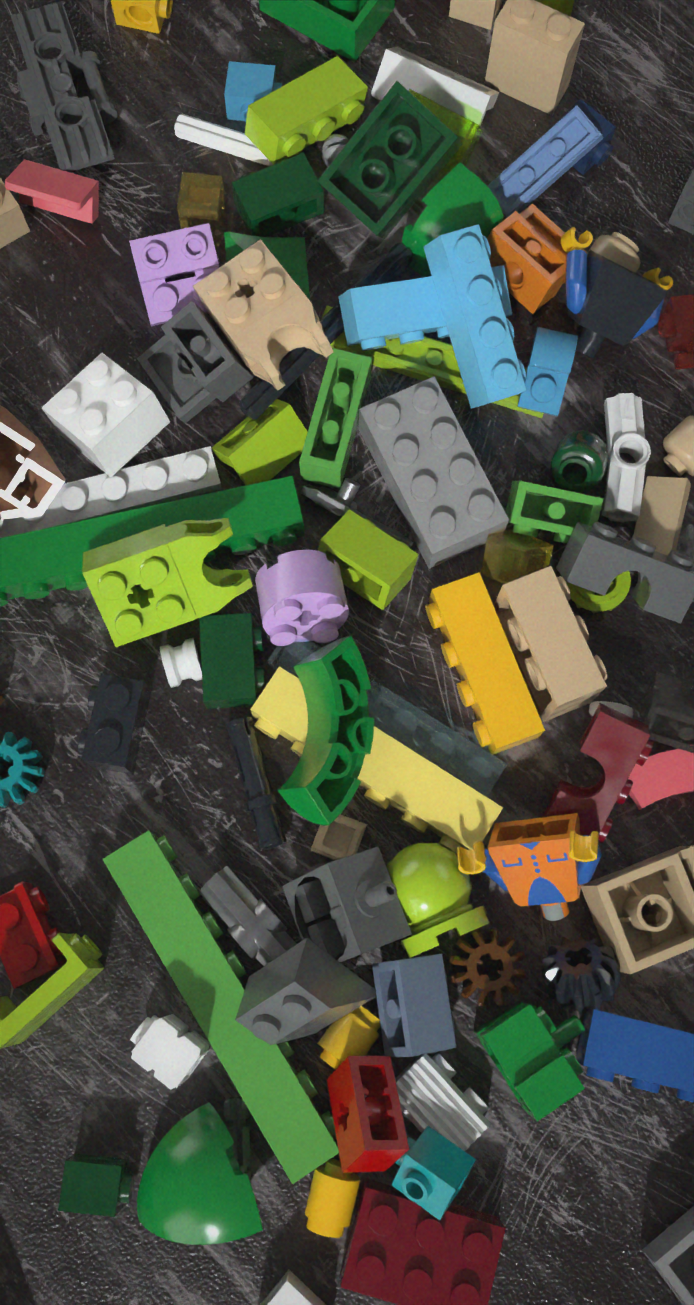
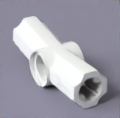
(624, 479)

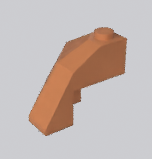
(26, 471)

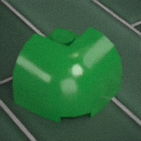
(452, 205)

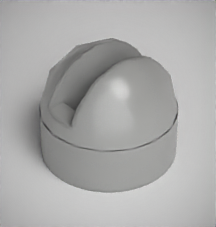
(332, 147)

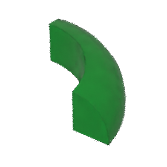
(337, 732)

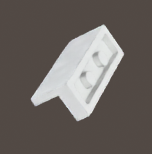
(434, 82)

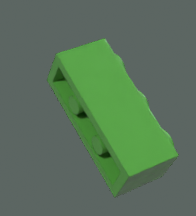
(335, 418)

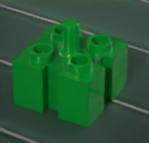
(532, 1056)

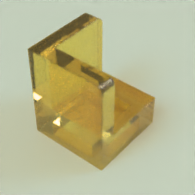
(200, 197)
(514, 556)

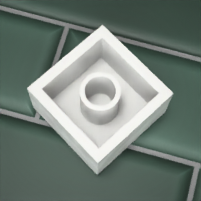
(106, 414)

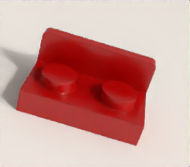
(27, 935)

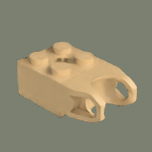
(261, 311)
(667, 889)

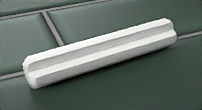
(218, 138)

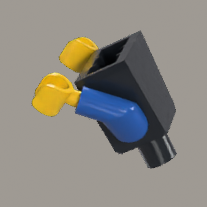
(609, 297)

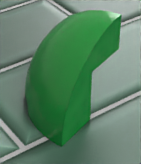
(195, 1185)

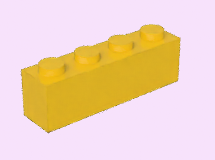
(484, 663)

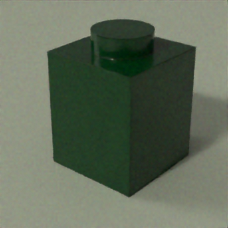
(95, 1185)

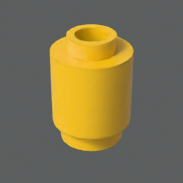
(349, 1036)
(331, 1199)

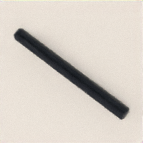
(299, 359)

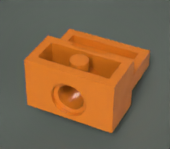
(531, 256)

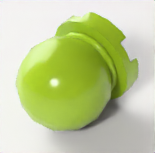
(433, 895)

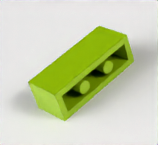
(305, 110)

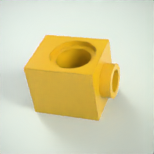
(142, 14)

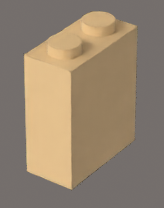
(533, 53)

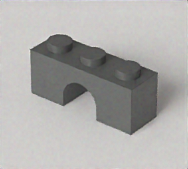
(598, 556)

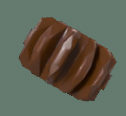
(482, 981)

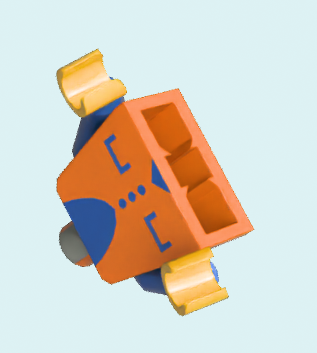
(537, 861)

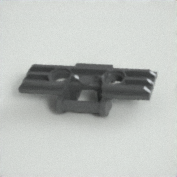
(49, 91)

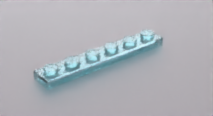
(413, 727)

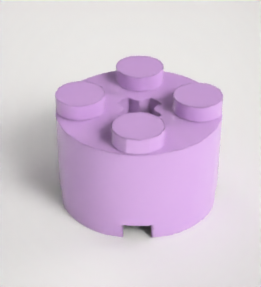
(302, 598)

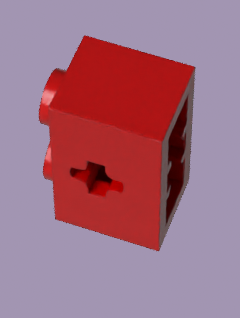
(367, 1114)

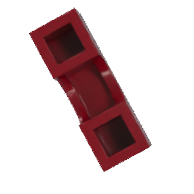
(618, 745)

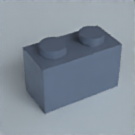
(414, 1006)

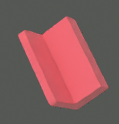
(55, 190)

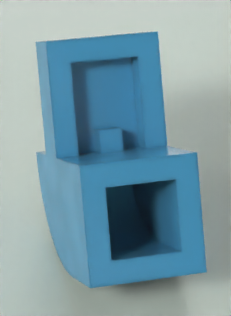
(548, 371)

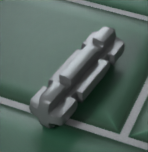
(236, 1113)

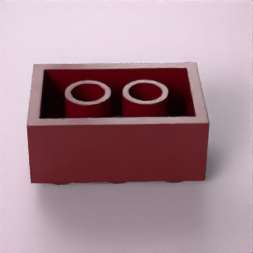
(416, 1259)

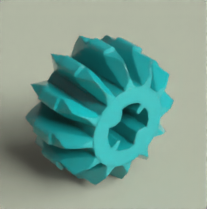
(22, 770)

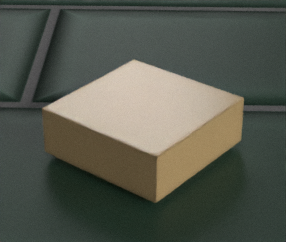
(339, 838)

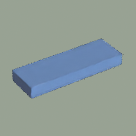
(545, 162)

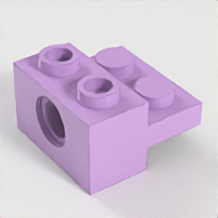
(168, 257)

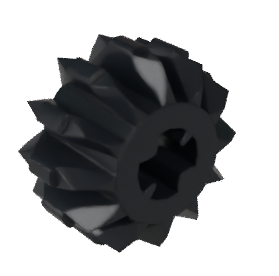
(581, 973)

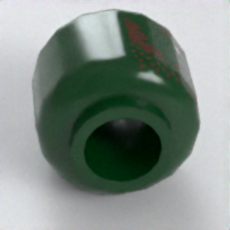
(579, 461)

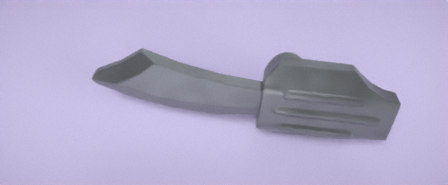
(342, 501)

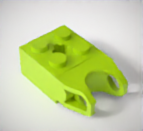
(171, 575)

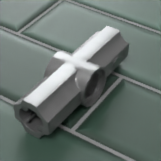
(248, 919)

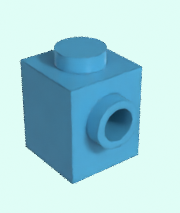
(246, 85)

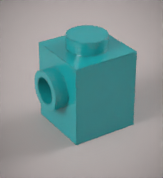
(432, 1171)

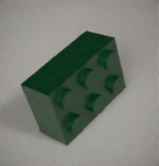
(390, 161)

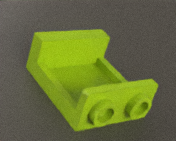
(79, 970)

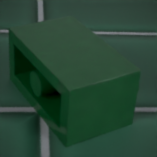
(278, 196)
(230, 660)

